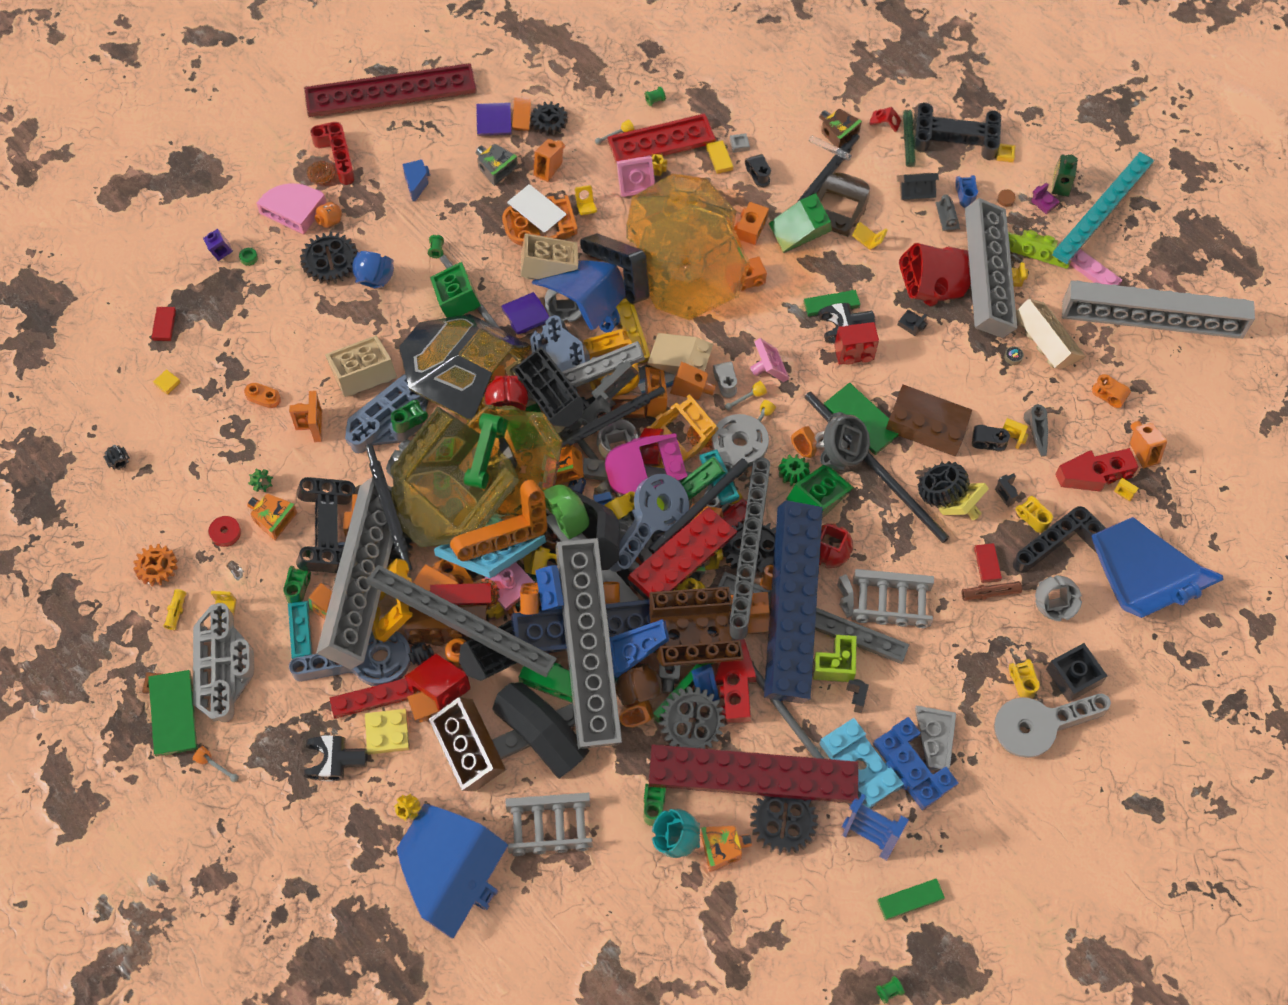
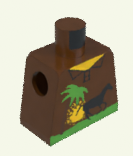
(839, 126)

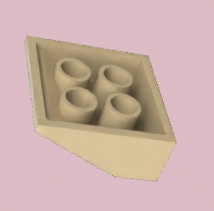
(547, 256)
(361, 366)

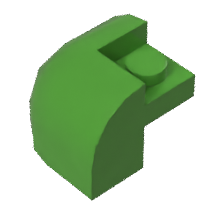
(567, 509)

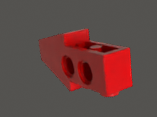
(1081, 474)
(746, 674)

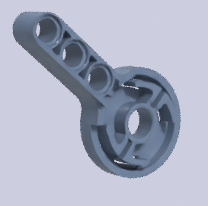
(650, 517)
(396, 659)

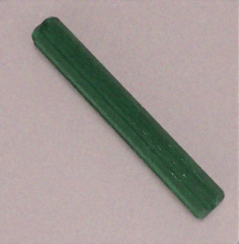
(909, 138)

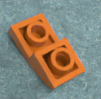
(521, 114)

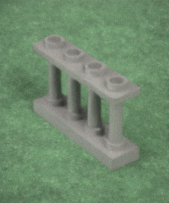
(902, 582)
(537, 805)

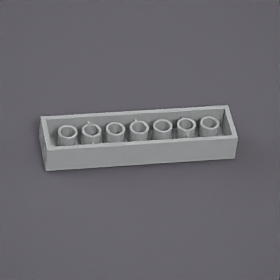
(990, 268)

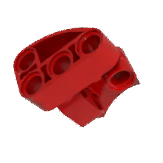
(935, 273)

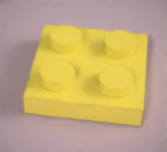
(386, 731)

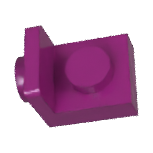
(1043, 199)

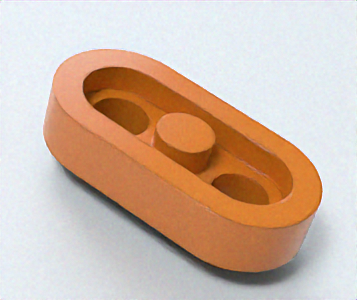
(261, 395)

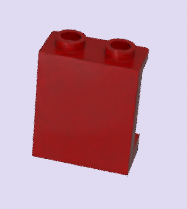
(438, 681)

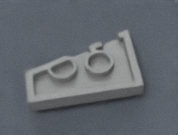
(936, 736)

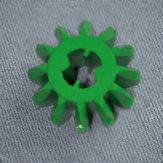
(788, 465)

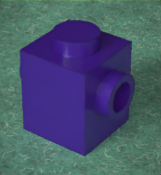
(217, 244)

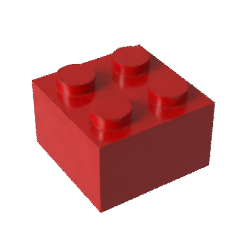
(856, 343)

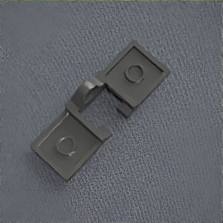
(604, 393)

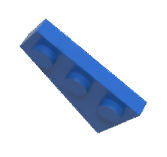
(636, 644)

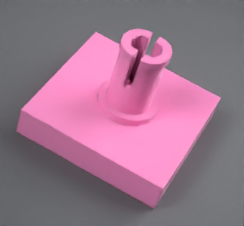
(635, 175)
(770, 361)
(509, 583)

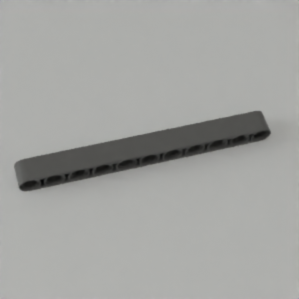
(749, 549)

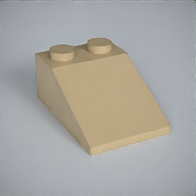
(673, 349)

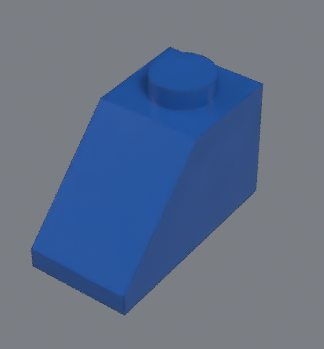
(416, 177)

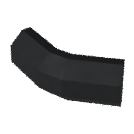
(550, 388)
(606, 528)
(481, 661)
(539, 727)

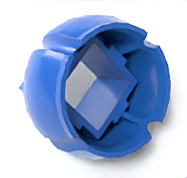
(372, 269)

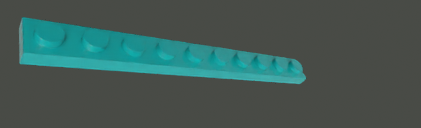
(1102, 208)

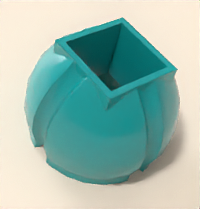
(676, 833)

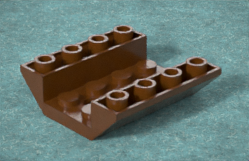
(691, 616)

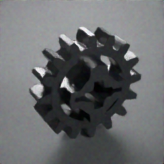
(549, 118)

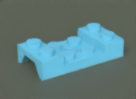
(850, 744)

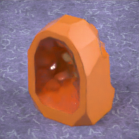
(804, 442)
(636, 714)

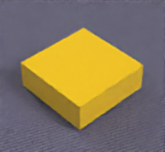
(1006, 153)
(166, 382)
(1126, 489)

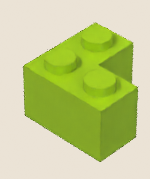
(839, 664)

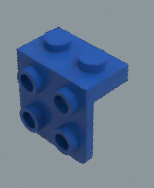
(549, 588)

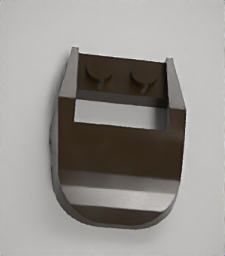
(850, 188)

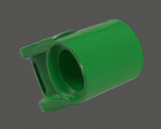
(411, 416)
(296, 581)
(653, 801)

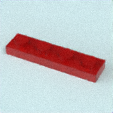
(369, 698)

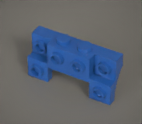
(916, 777)

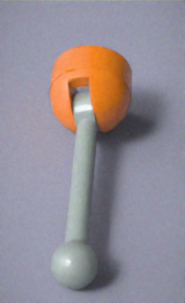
(203, 756)

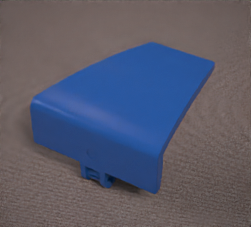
(596, 290)
(1148, 570)
(448, 866)

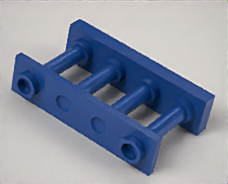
(874, 826)

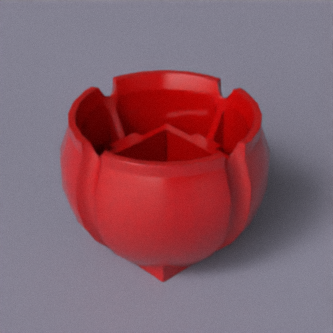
(506, 392)
(832, 556)

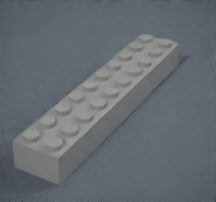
(1158, 309)
(352, 599)
(588, 644)

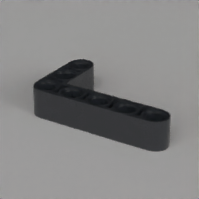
(625, 256)
(1059, 535)

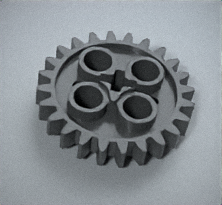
(674, 717)

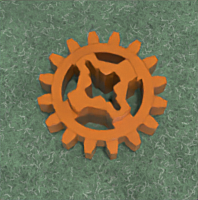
(145, 565)

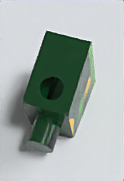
(1066, 168)

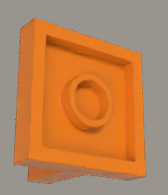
(308, 416)
(759, 613)

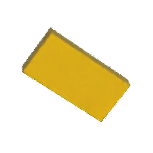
(719, 157)

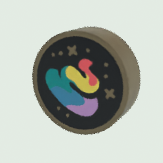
(1013, 355)

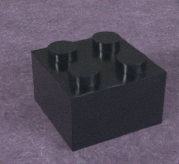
(1076, 672)

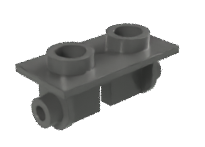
(947, 214)

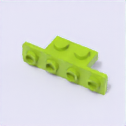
(1035, 247)

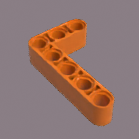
(507, 532)
(531, 602)

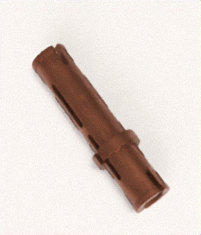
(969, 594)

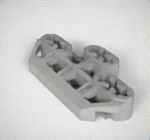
(223, 663)

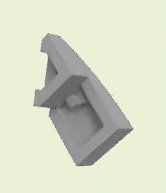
(848, 600)

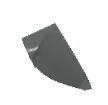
(1038, 420)

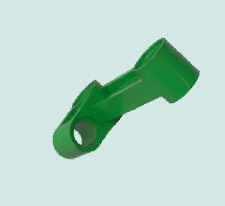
(491, 427)

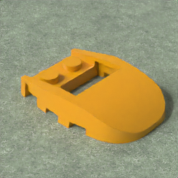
(607, 343)
(698, 420)
(398, 614)

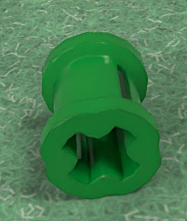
(655, 96)
(435, 249)
(890, 990)

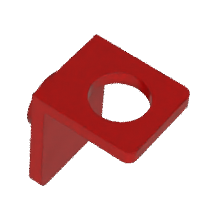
(886, 115)

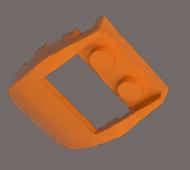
(517, 225)

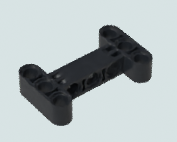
(957, 131)
(325, 522)

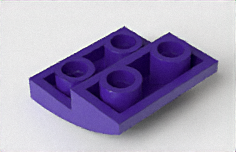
(493, 119)
(525, 313)

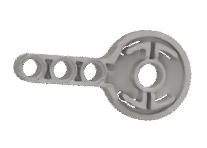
(745, 428)

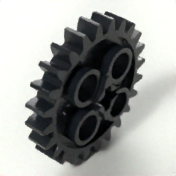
(315, 257)
(765, 556)
(765, 817)

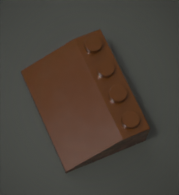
(929, 420)

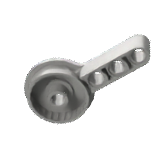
(1042, 722)

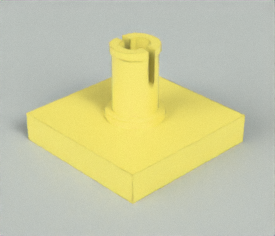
(967, 503)

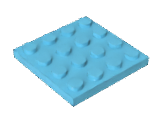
(495, 562)

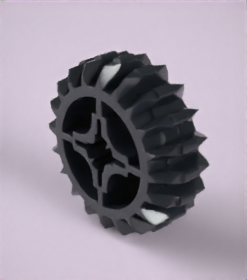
(943, 484)

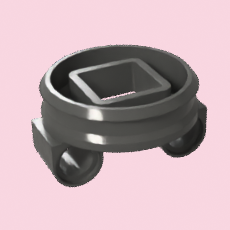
(837, 456)

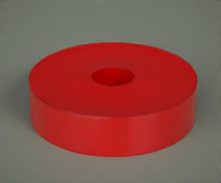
(224, 523)

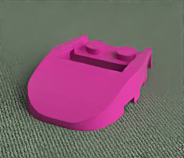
(626, 466)

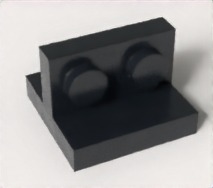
(917, 185)

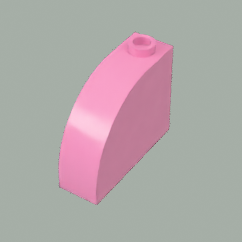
(291, 205)

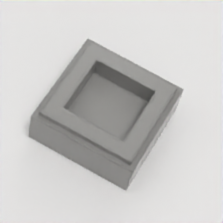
(739, 143)

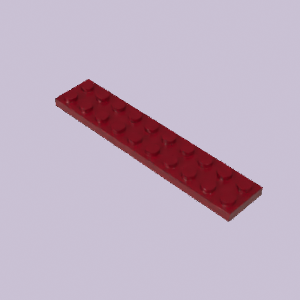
(389, 90)
(753, 774)

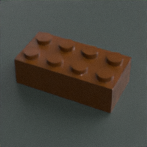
(431, 631)
(467, 744)

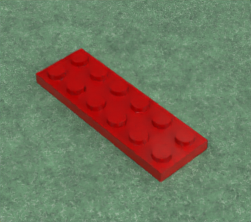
(662, 138)
(683, 553)

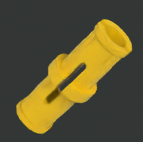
(175, 609)

